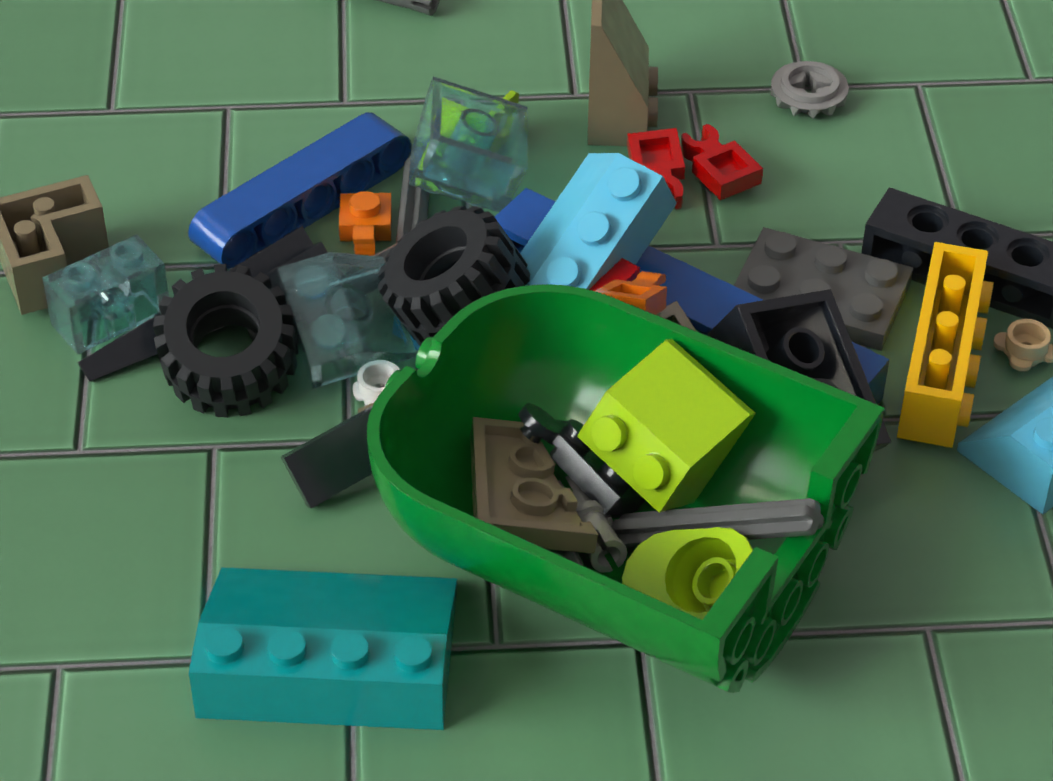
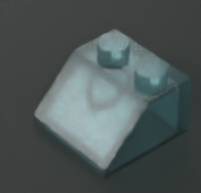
(470, 146)
(342, 315)

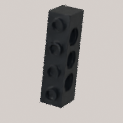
(1017, 262)

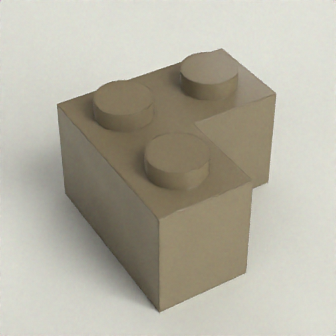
(47, 232)

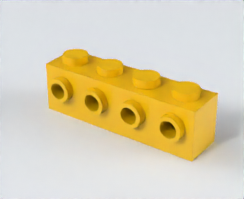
(942, 346)

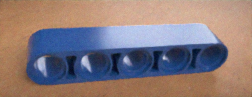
(299, 189)

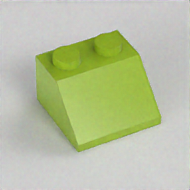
(666, 427)

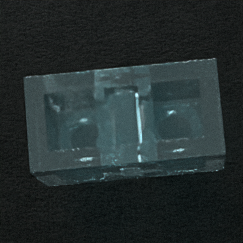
(106, 293)

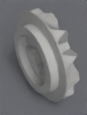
(827, 86)

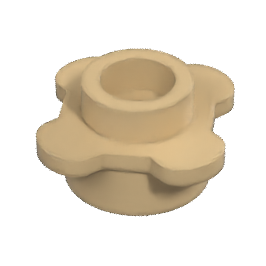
(1025, 344)

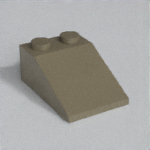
(619, 77)

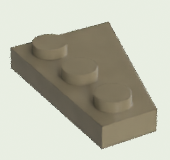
(519, 491)

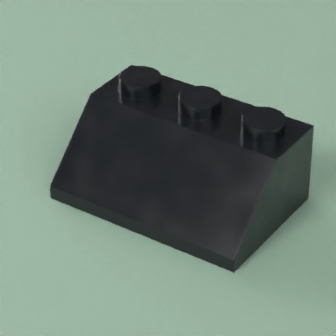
(801, 335)

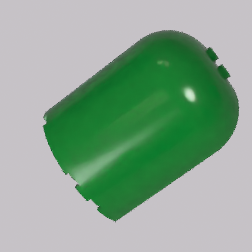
(563, 354)

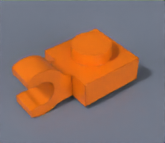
(365, 219)
(642, 292)

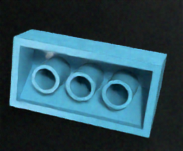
(600, 217)
(1019, 447)

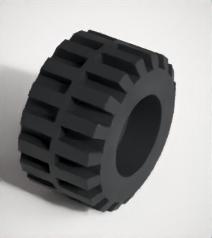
(447, 267)
(221, 301)

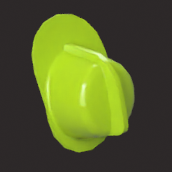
(687, 566)

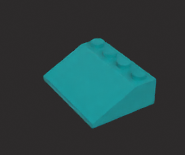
(324, 649)

